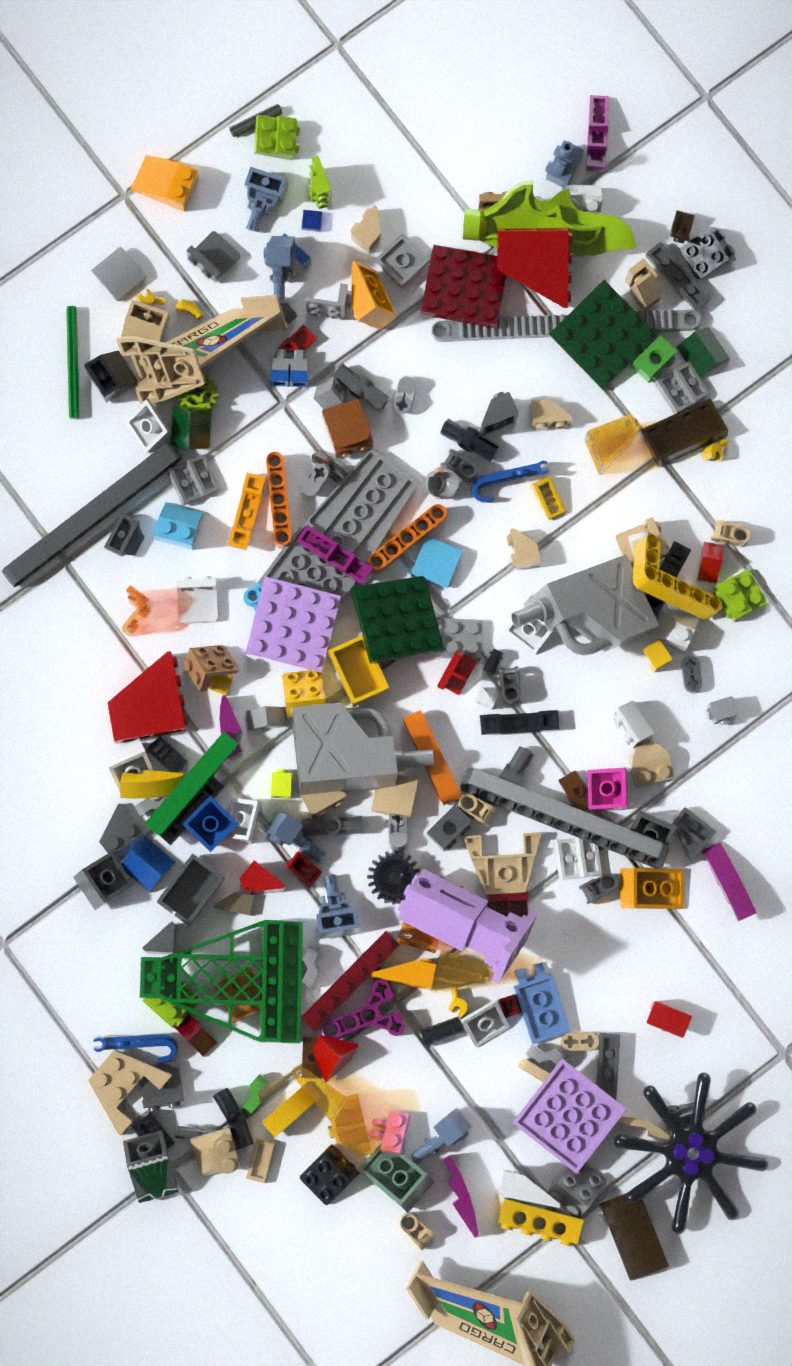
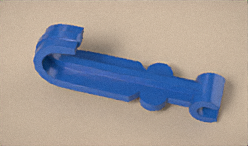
(505, 476)
(138, 1041)

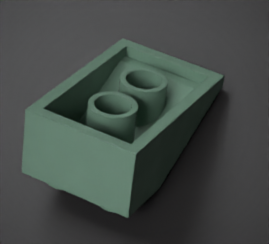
(397, 1177)

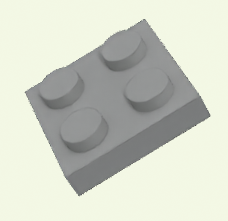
(401, 261)
(462, 636)

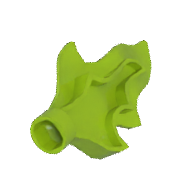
(519, 208)

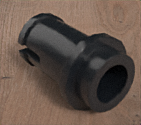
(493, 661)

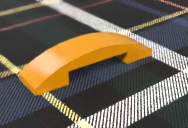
(247, 511)

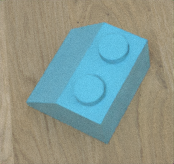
(178, 525)

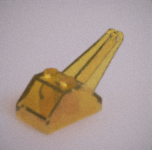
(341, 1110)

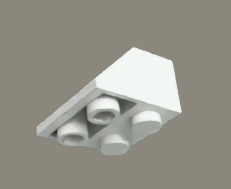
(586, 197)
(631, 724)

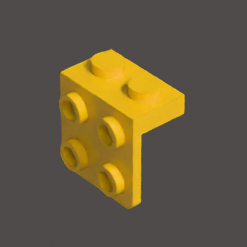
(302, 689)

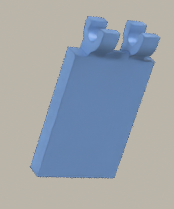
(540, 1005)

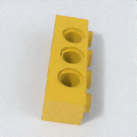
(568, 1237)

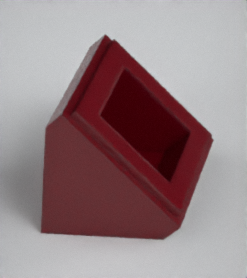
(510, 1006)

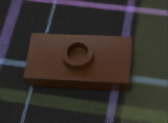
(575, 790)
(308, 1058)

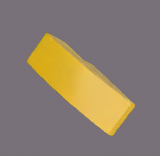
(149, 784)
(288, 1112)

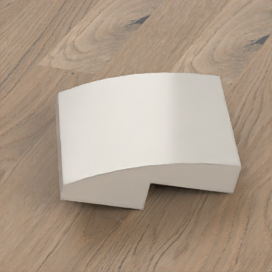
(577, 858)

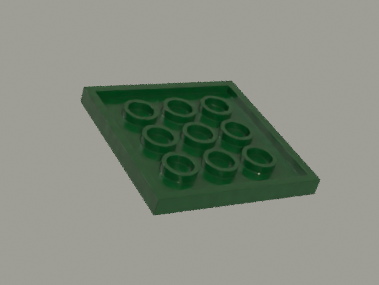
(603, 334)
(397, 619)

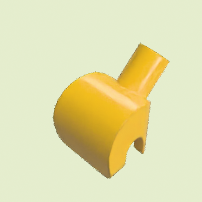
(150, 298)
(715, 451)
(458, 1003)

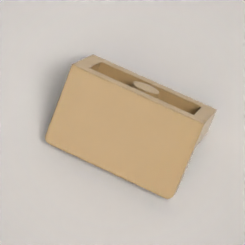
(639, 268)

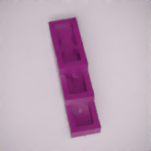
(597, 133)
(335, 555)
(729, 881)
(463, 1204)

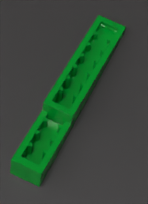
(191, 785)

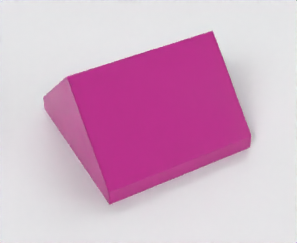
(607, 789)

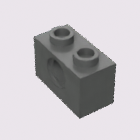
(437, 831)

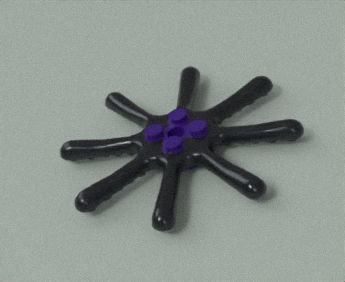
(701, 1163)

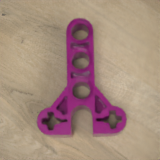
(380, 1021)

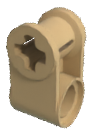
(729, 533)
(477, 810)
(417, 1231)

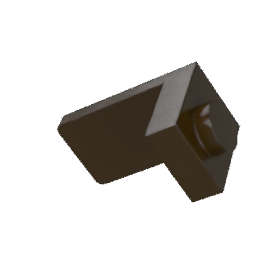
(682, 226)

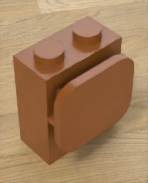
(347, 428)

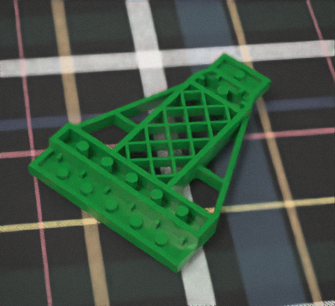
(279, 980)

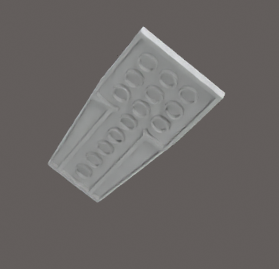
(353, 516)

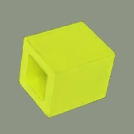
(281, 784)

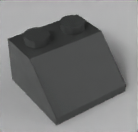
(499, 413)
(103, 880)

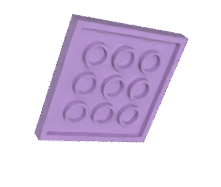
(293, 624)
(569, 1115)

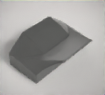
(125, 537)

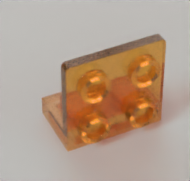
(142, 610)

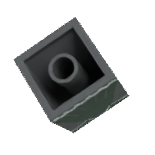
(150, 1166)

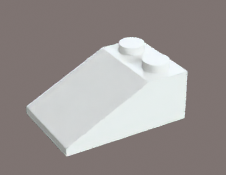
(520, 1187)

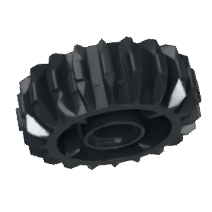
(382, 871)

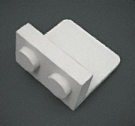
(197, 599)

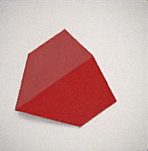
(332, 1055)

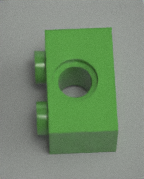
(659, 348)

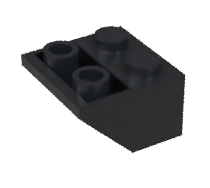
(110, 375)

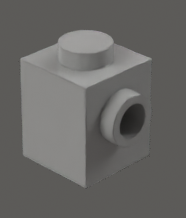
(721, 710)

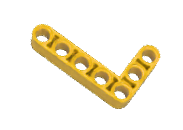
(667, 587)

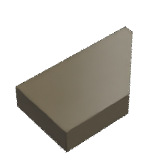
(237, 903)

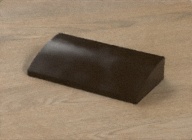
(684, 432)
(634, 1236)

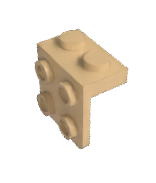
(651, 527)

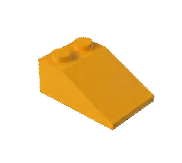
(166, 181)
(370, 298)
(651, 888)
(413, 974)

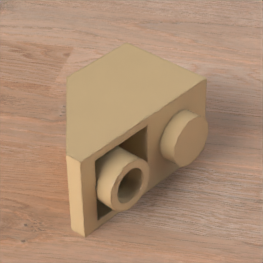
(368, 231)
(645, 291)
(548, 414)
(524, 550)
(318, 803)

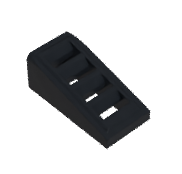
(181, 764)
(143, 1118)

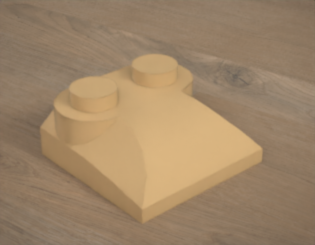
(215, 1153)

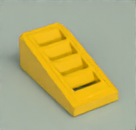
(554, 494)

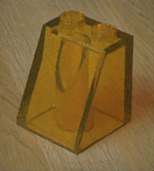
(610, 441)
(458, 972)

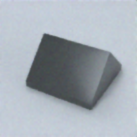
(653, 827)
(163, 942)

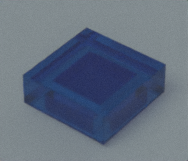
(311, 220)

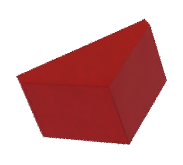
(710, 562)
(303, 869)

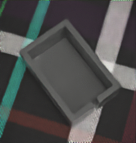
(191, 890)

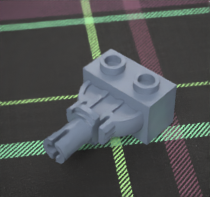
(564, 164)
(263, 193)
(279, 254)
(285, 830)
(336, 916)
(450, 1130)

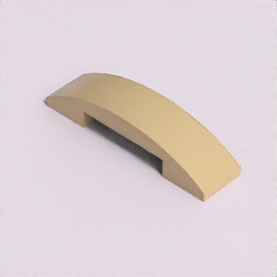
(653, 1130)

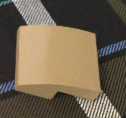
(396, 799)

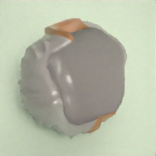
(442, 483)

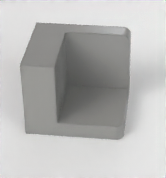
(329, 393)

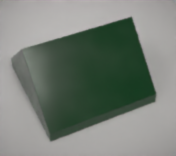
(703, 351)
(191, 427)

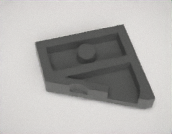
(119, 832)
(692, 832)

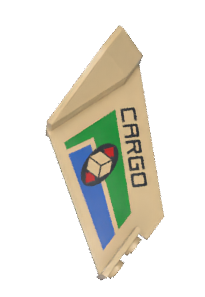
(176, 365)
(516, 1330)

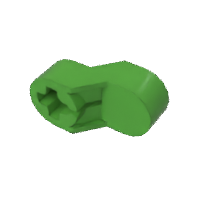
(254, 1101)

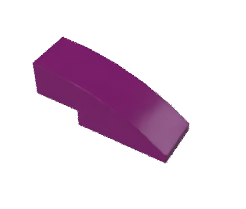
(229, 725)

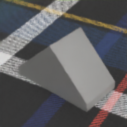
(266, 718)

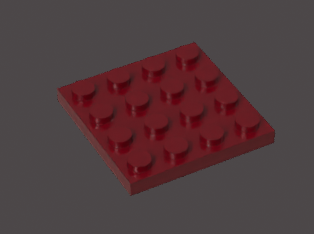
(463, 287)

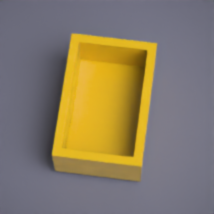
(359, 677)

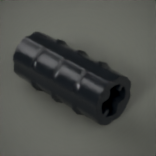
(441, 1031)

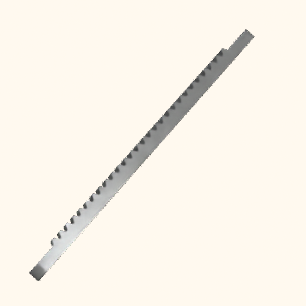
(541, 326)

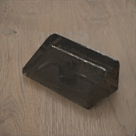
(338, 474)

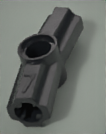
(469, 439)
(240, 1131)

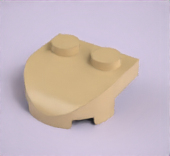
(650, 764)

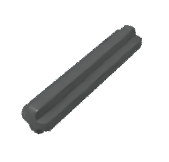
(250, 122)

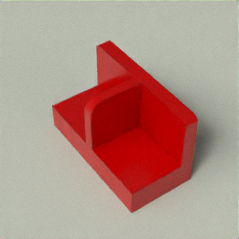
(457, 672)
(668, 1019)

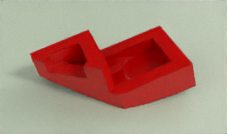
(300, 340)

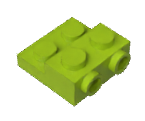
(276, 136)
(320, 189)
(739, 595)
(169, 1013)

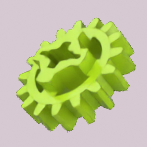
(205, 391)

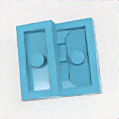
(437, 561)

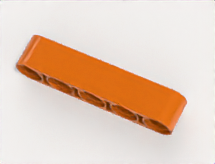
(275, 491)
(412, 530)
(439, 772)

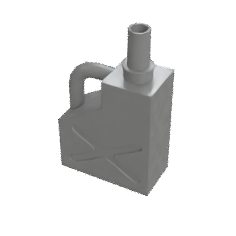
(597, 604)
(340, 756)

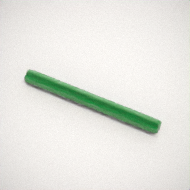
(72, 362)

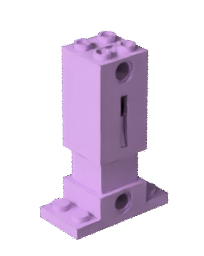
(465, 921)

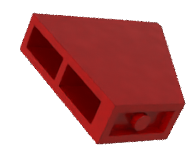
(537, 260)
(149, 704)

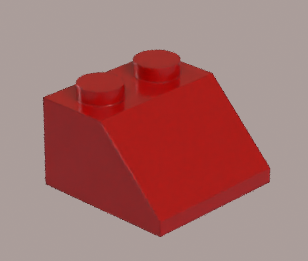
(260, 881)

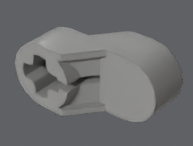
(405, 385)
(320, 474)
(147, 806)
(397, 840)
(309, 959)
(541, 1056)

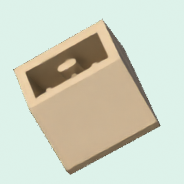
(145, 321)

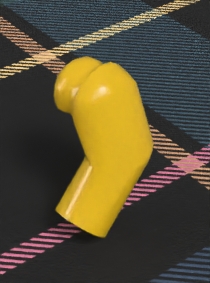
(191, 306)

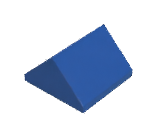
(210, 823)
(147, 864)

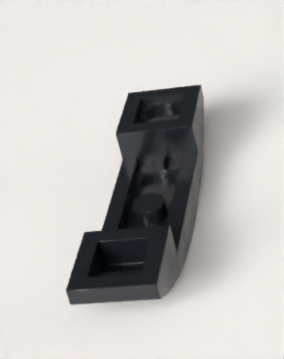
(672, 565)
(519, 723)
(213, 788)

